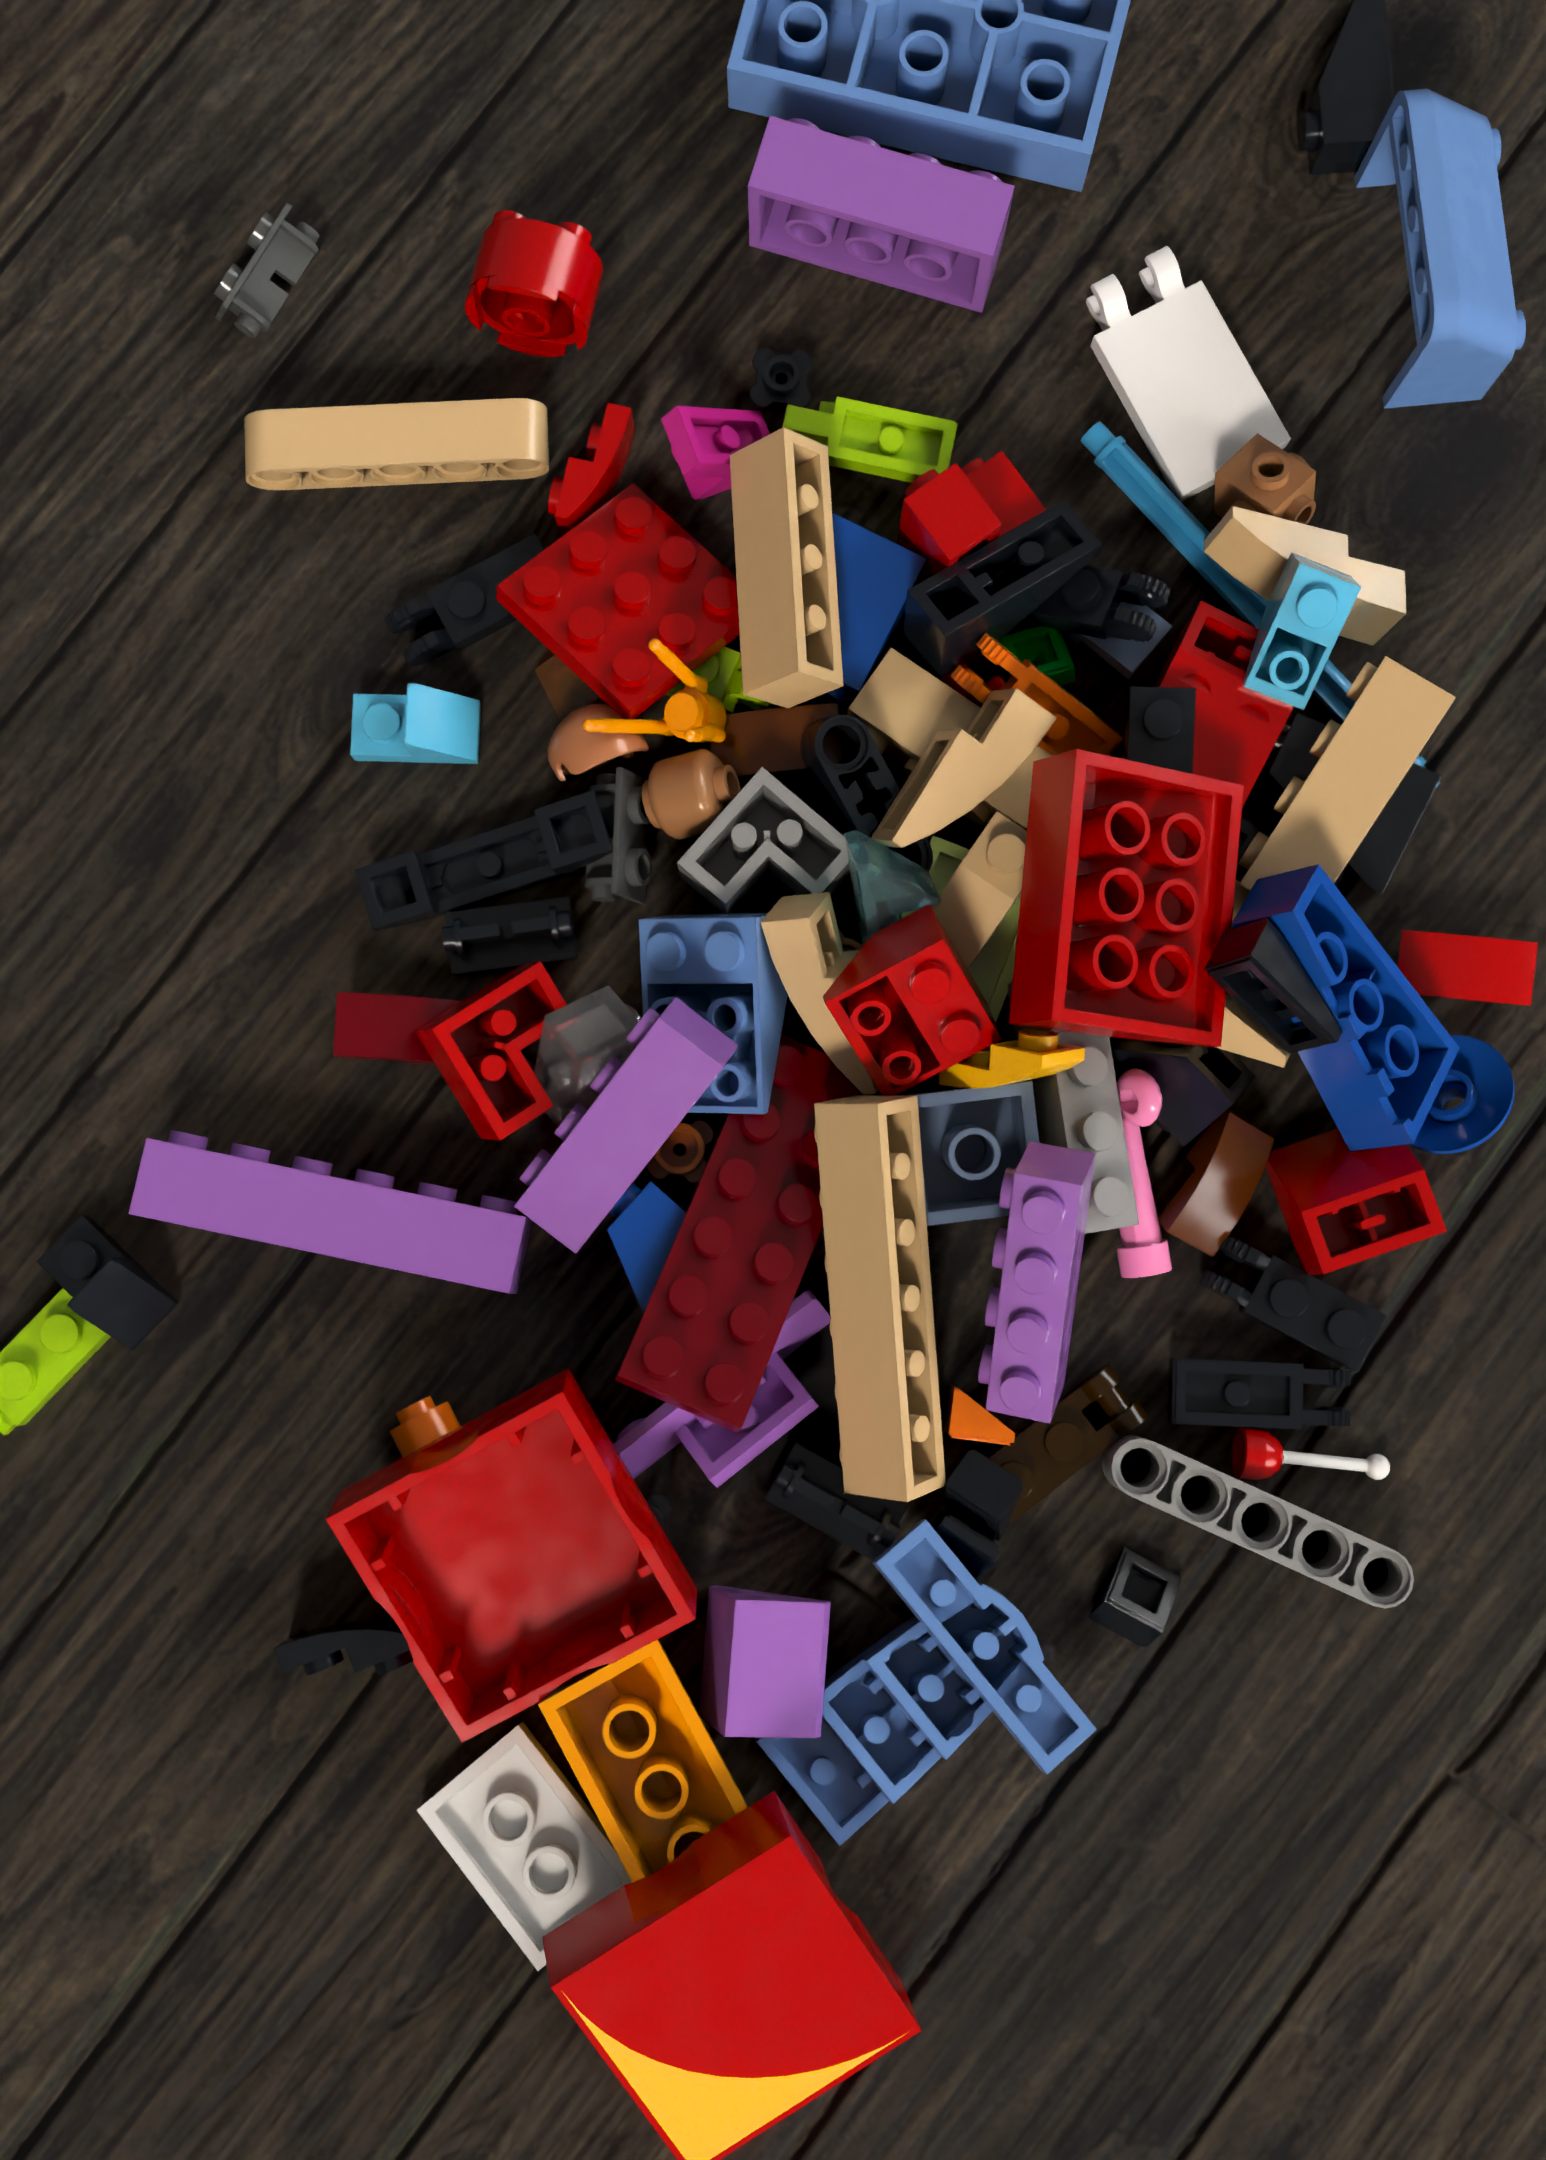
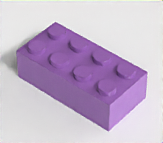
(877, 212)

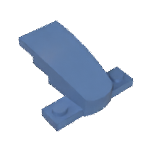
(926, 1692)

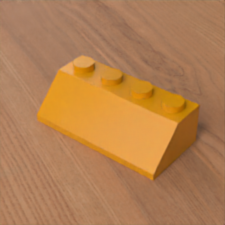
(642, 1758)

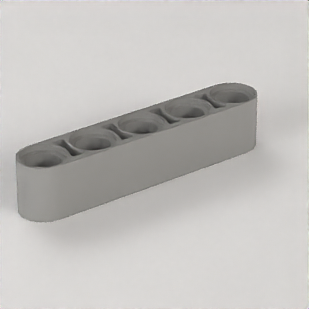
(1286, 1529)

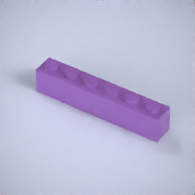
(332, 1214)

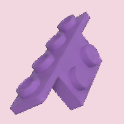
(775, 1410)

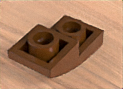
(773, 739)
(1226, 1173)

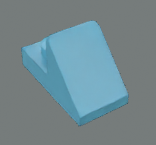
(416, 727)

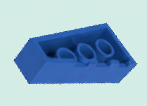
(1391, 1043)

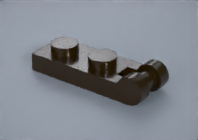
(1053, 1452)

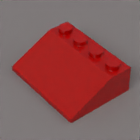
(1124, 899)

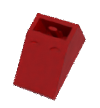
(1232, 723)

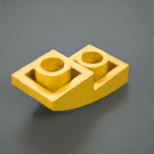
(1003, 1063)

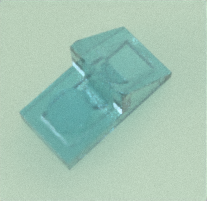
(885, 884)

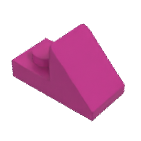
(704, 440)

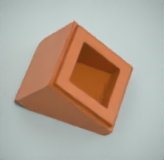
(972, 1422)

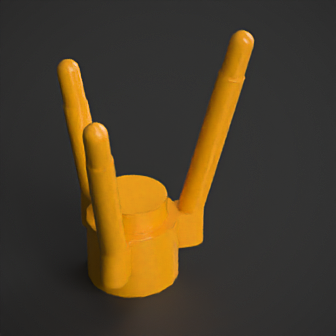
(687, 714)

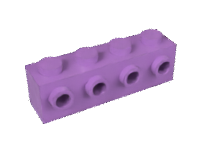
(626, 1124)
(1038, 1281)

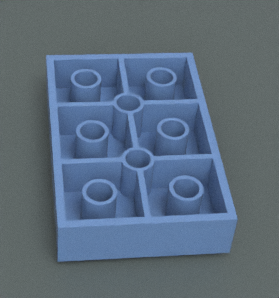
(948, 79)

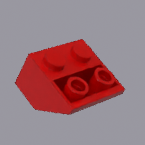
(910, 1004)
(1351, 1202)

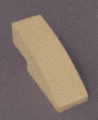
(1258, 546)
(964, 767)
(809, 959)

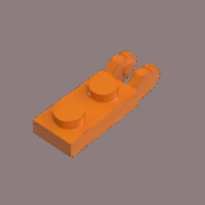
(1075, 723)

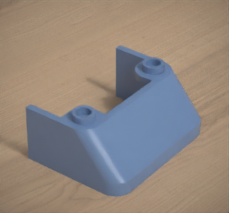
(1453, 246)

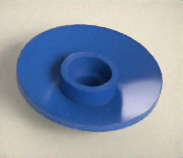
(1488, 1092)

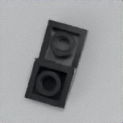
(366, 1643)

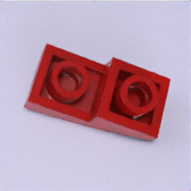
(592, 480)
(1469, 967)

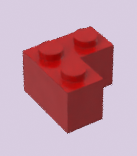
(964, 510)
(481, 1047)

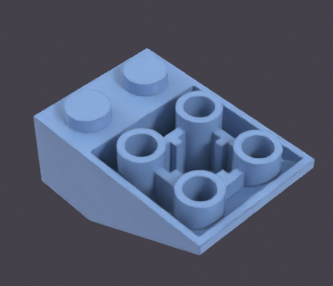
(729, 979)

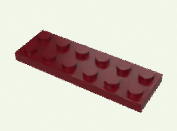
(738, 1251)

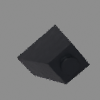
(1389, 835)

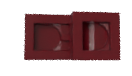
(384, 1026)

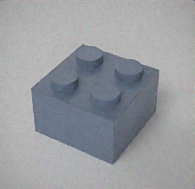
(969, 1144)

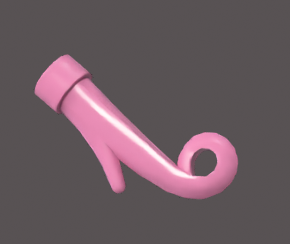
(1142, 1246)

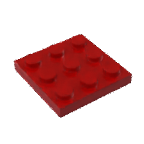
(616, 587)

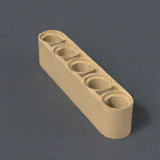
(396, 444)

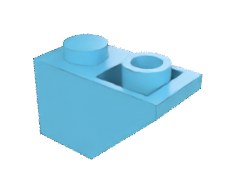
(1299, 630)

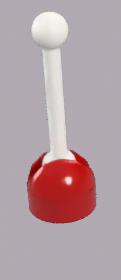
(1260, 1455)

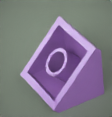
(764, 1664)

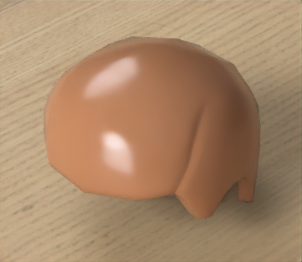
(579, 751)

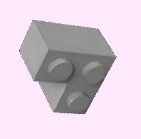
(762, 833)

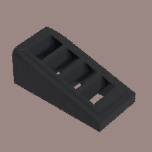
(1272, 987)

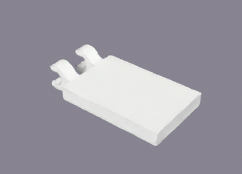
(1180, 375)
(525, 1840)

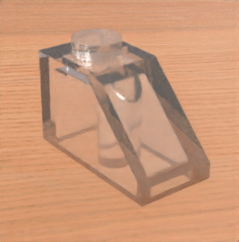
(578, 1045)

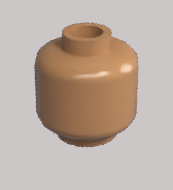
(688, 792)

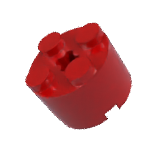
(535, 284)

